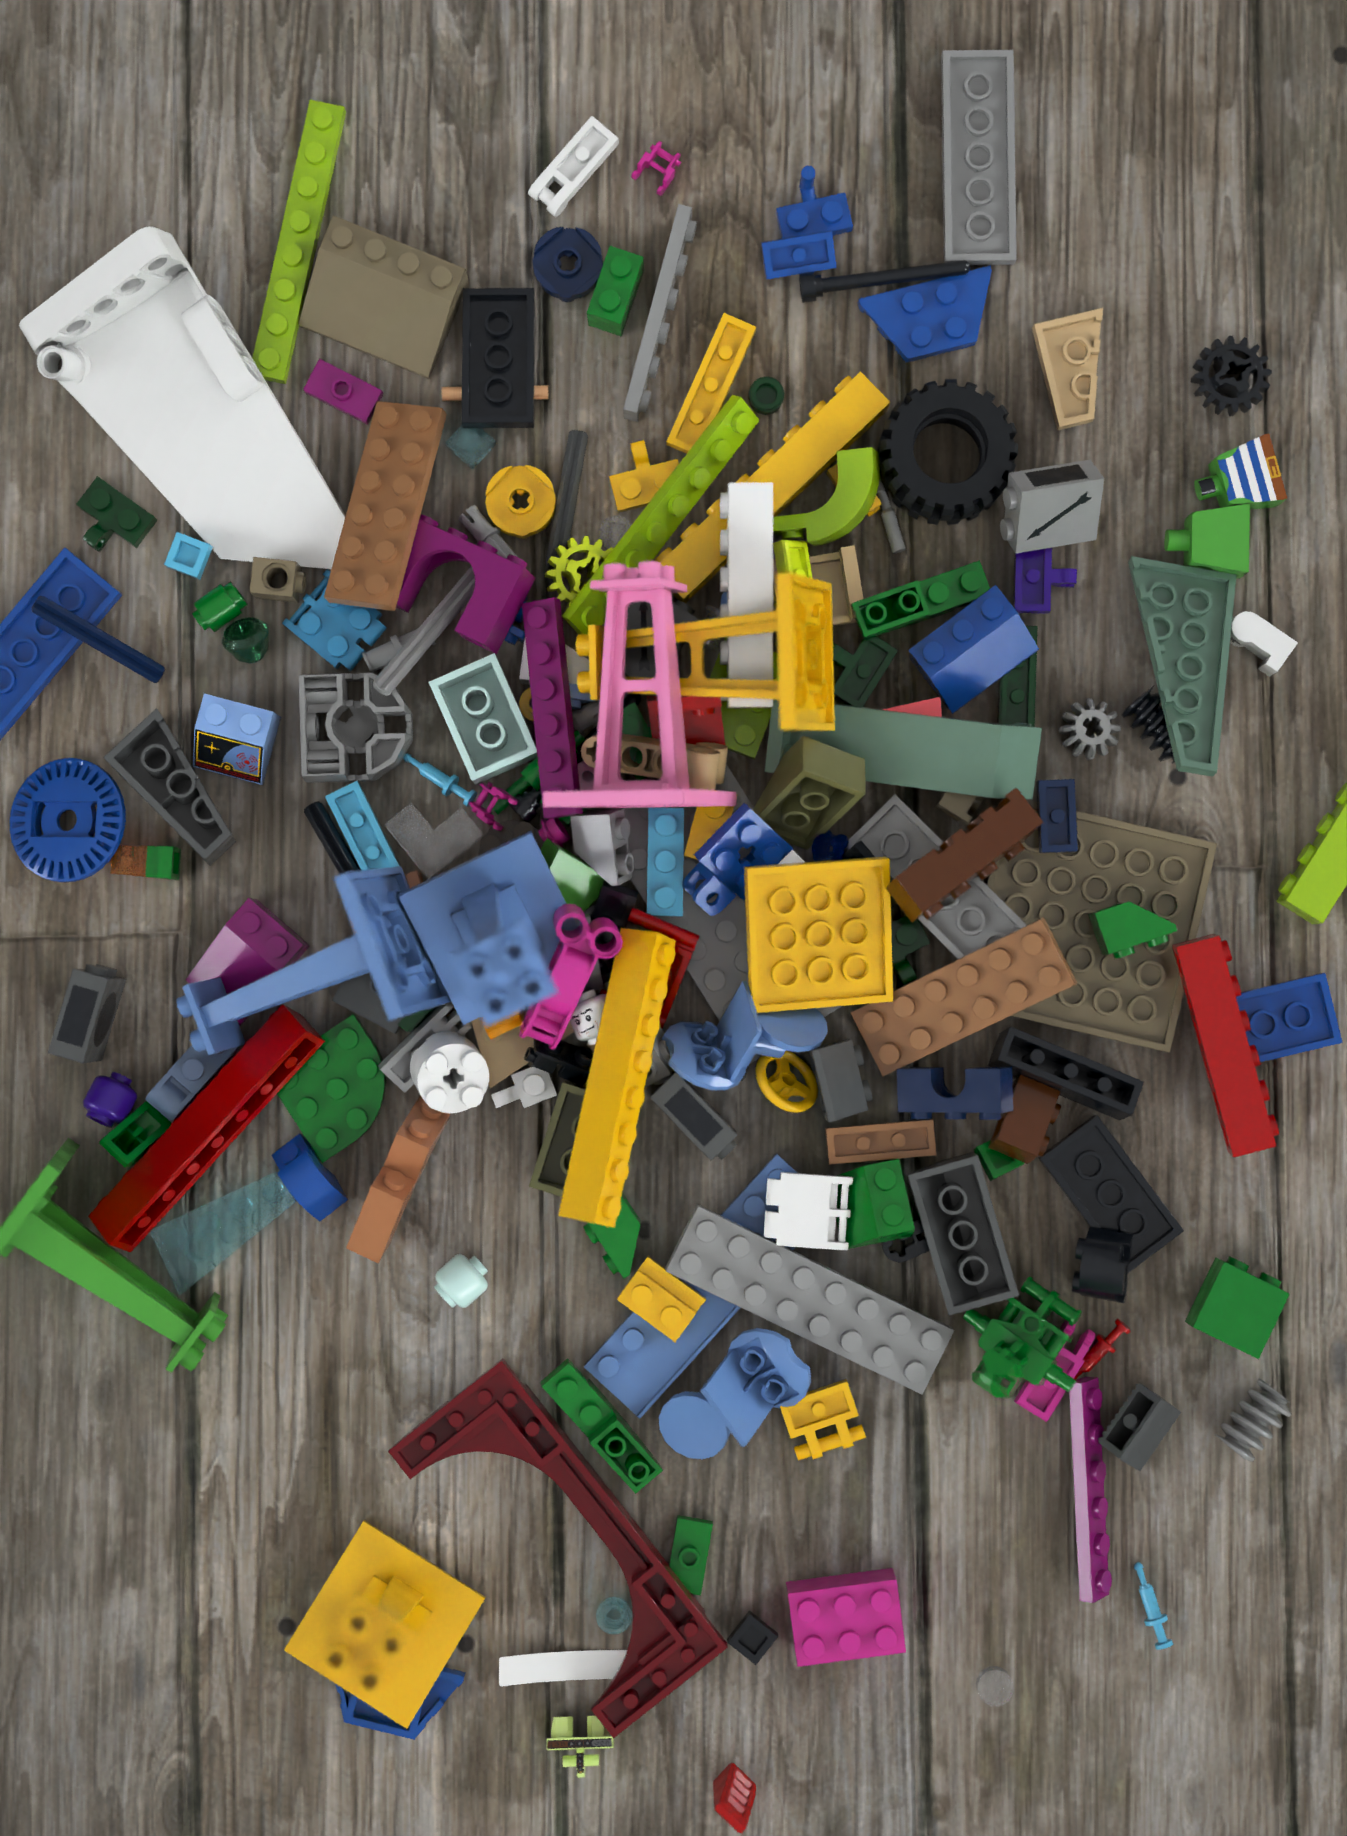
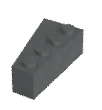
(165, 779)

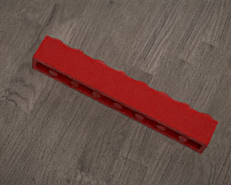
(205, 1129)

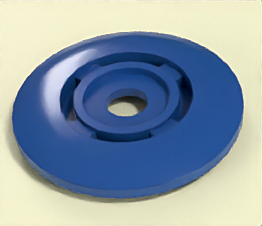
(64, 787)

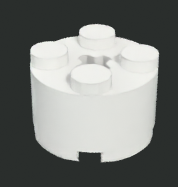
(432, 1064)

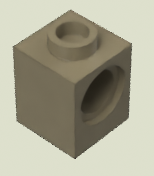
(263, 572)

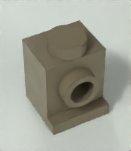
(957, 806)

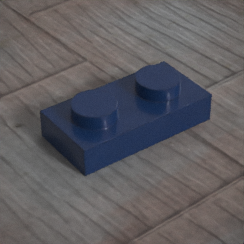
(1058, 811)

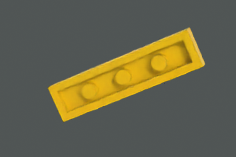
(711, 381)

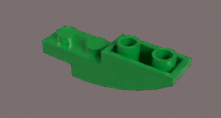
(920, 600)
(602, 1425)

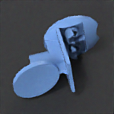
(720, 1054)
(737, 1397)

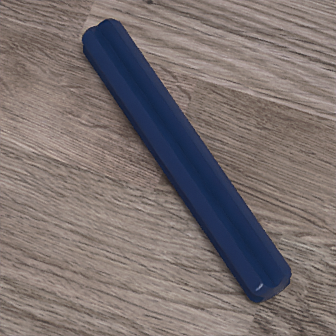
(98, 639)

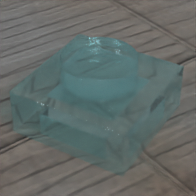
(470, 445)

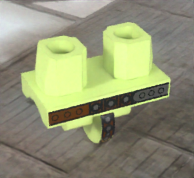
(563, 1739)

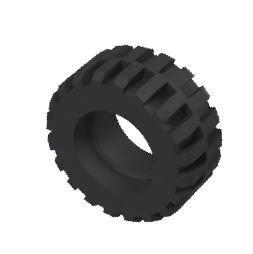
(960, 408)

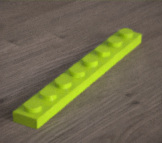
(298, 240)
(668, 506)

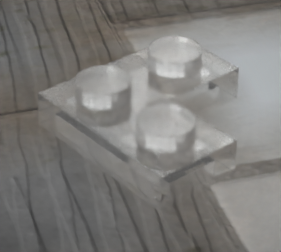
(429, 847)

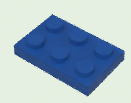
(1290, 1017)

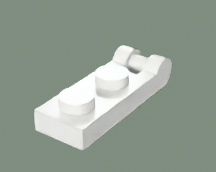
(574, 165)

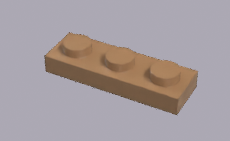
(880, 1141)

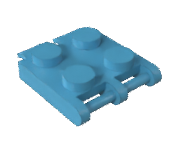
(335, 628)

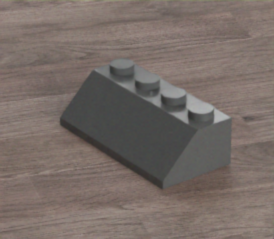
(962, 1233)

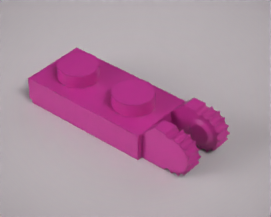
(1044, 1398)

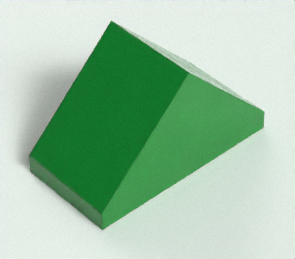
(135, 1134)

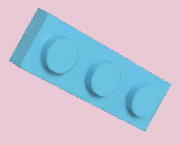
(361, 828)
(665, 861)

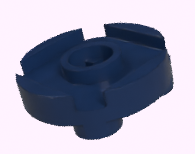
(567, 242)

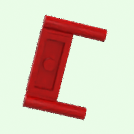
(684, 949)

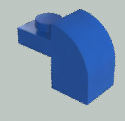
(308, 1179)

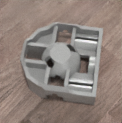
(330, 695)

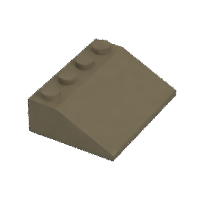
(382, 297)

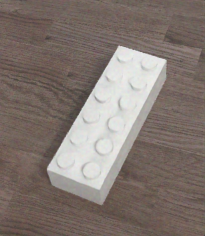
(747, 582)

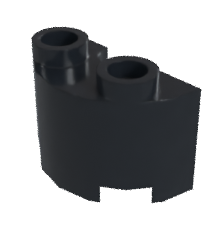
(1103, 1264)

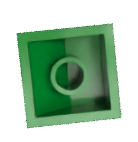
(877, 1205)

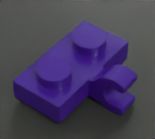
(1034, 579)

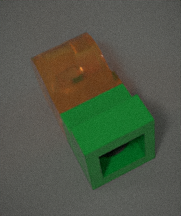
(147, 861)

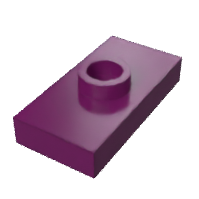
(343, 391)

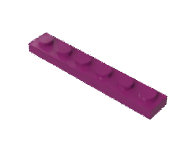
(551, 701)
(1089, 1478)

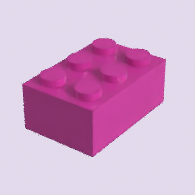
(845, 1617)

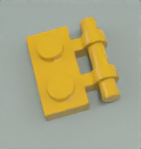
(819, 1410)

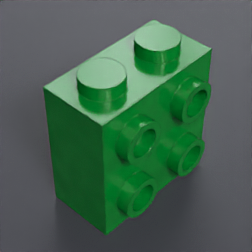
(1237, 1306)

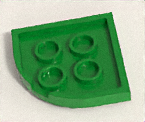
(337, 1089)

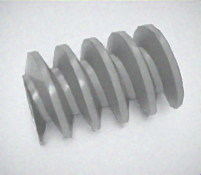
(1255, 1420)

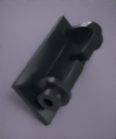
(573, 1059)

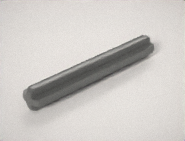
(567, 492)

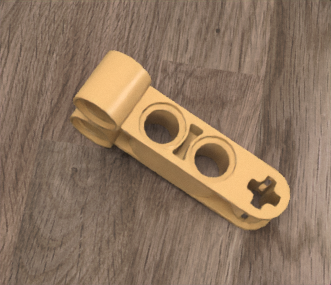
(704, 760)

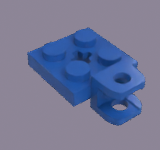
(720, 859)

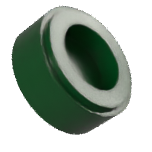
(766, 395)

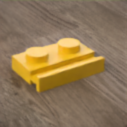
(661, 1299)

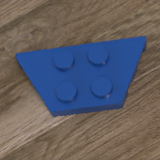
(931, 314)
(361, 1714)

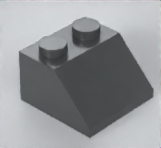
(839, 1079)

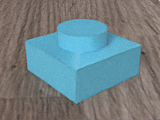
(188, 555)

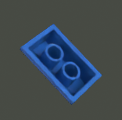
(973, 649)

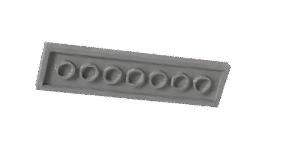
(809, 1299)

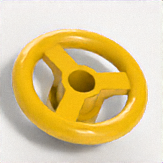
(784, 1084)

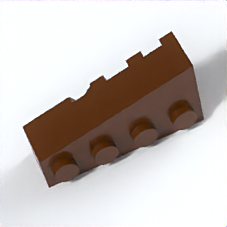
(965, 856)

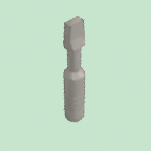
(890, 522)

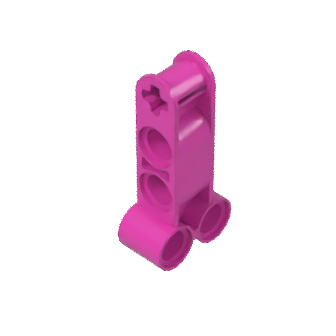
(570, 972)

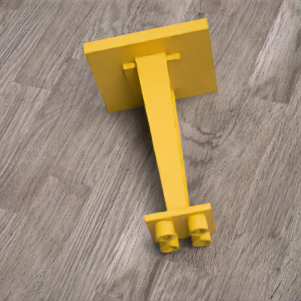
(804, 654)
(385, 1624)

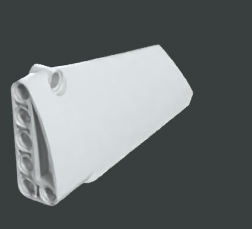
(186, 402)

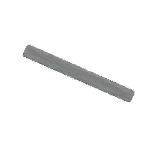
(426, 634)

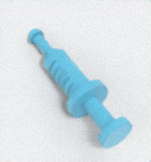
(447, 783)
(1152, 1609)

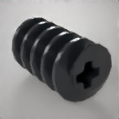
(1151, 715)

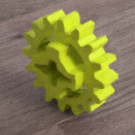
(569, 568)

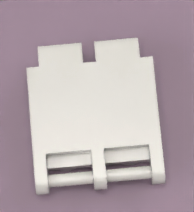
(807, 1210)

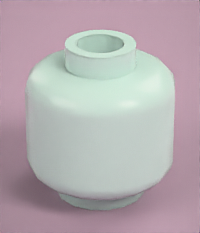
(461, 1280)

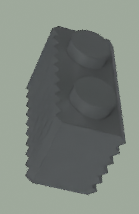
(1139, 1427)

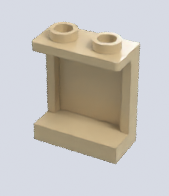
(843, 573)

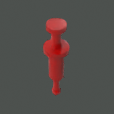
(1102, 1347)

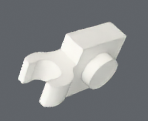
(529, 1086)

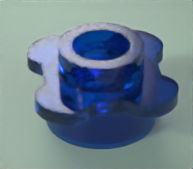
(822, 844)

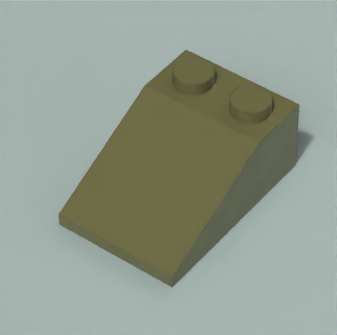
(811, 791)

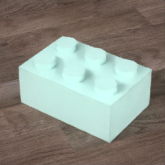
(484, 719)

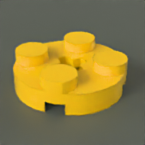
(500, 503)

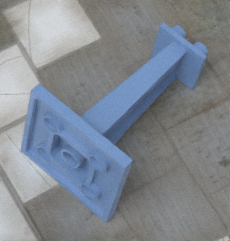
(491, 929)
(381, 946)

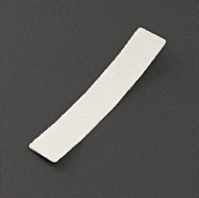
(559, 1666)

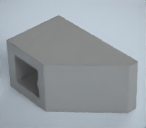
(602, 842)

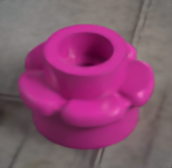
(554, 831)

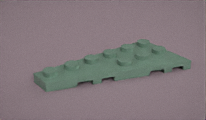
(1188, 640)

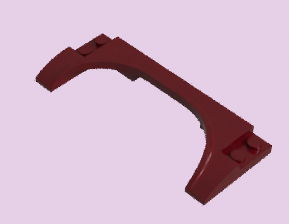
(669, 1626)

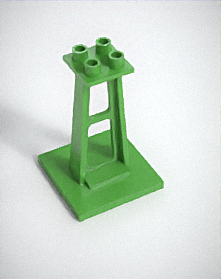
(80, 1255)

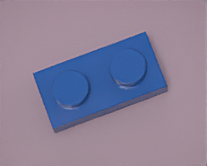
(798, 254)

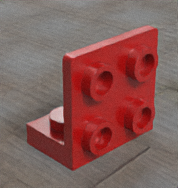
(700, 718)

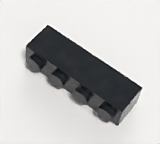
(1067, 1072)

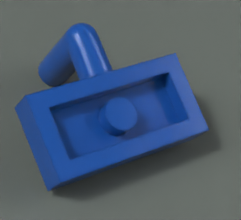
(814, 214)

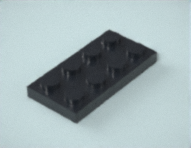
(498, 357)
(1110, 1189)

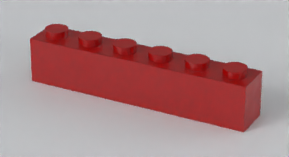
(1224, 1045)

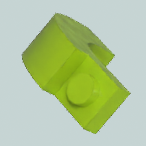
(845, 509)

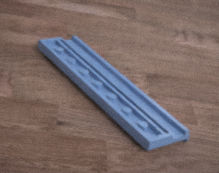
(643, 1362)

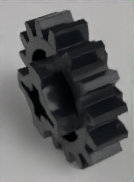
(1227, 362)

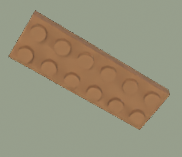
(385, 506)
(964, 997)

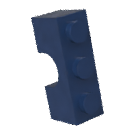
(985, 1092)

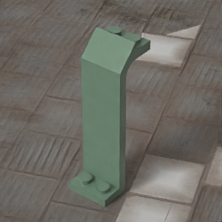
(925, 750)

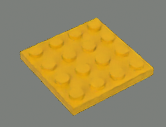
(819, 934)

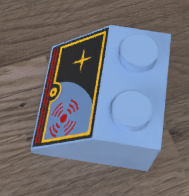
(234, 738)

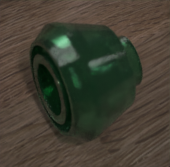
(247, 639)

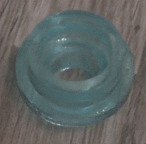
(614, 1626)

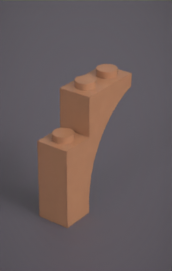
(396, 1181)

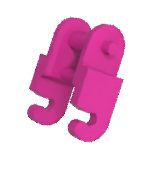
(648, 160)
(485, 814)

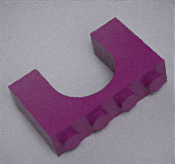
(498, 588)

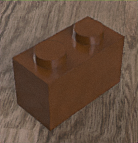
(1023, 1130)

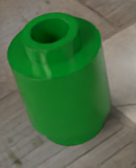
(219, 607)

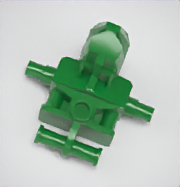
(1022, 1343)

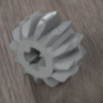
(1077, 731)

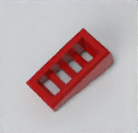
(734, 1796)

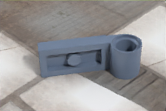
(186, 1080)

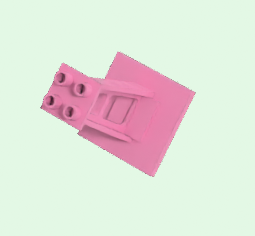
(625, 586)

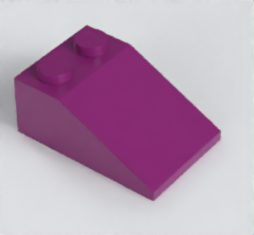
(249, 949)

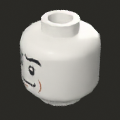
(587, 1016)

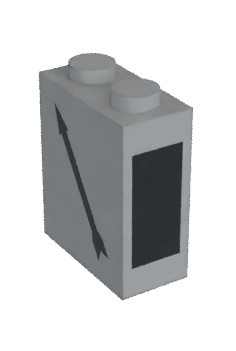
(1052, 506)

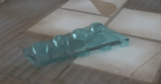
(211, 1233)

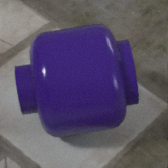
(109, 1099)

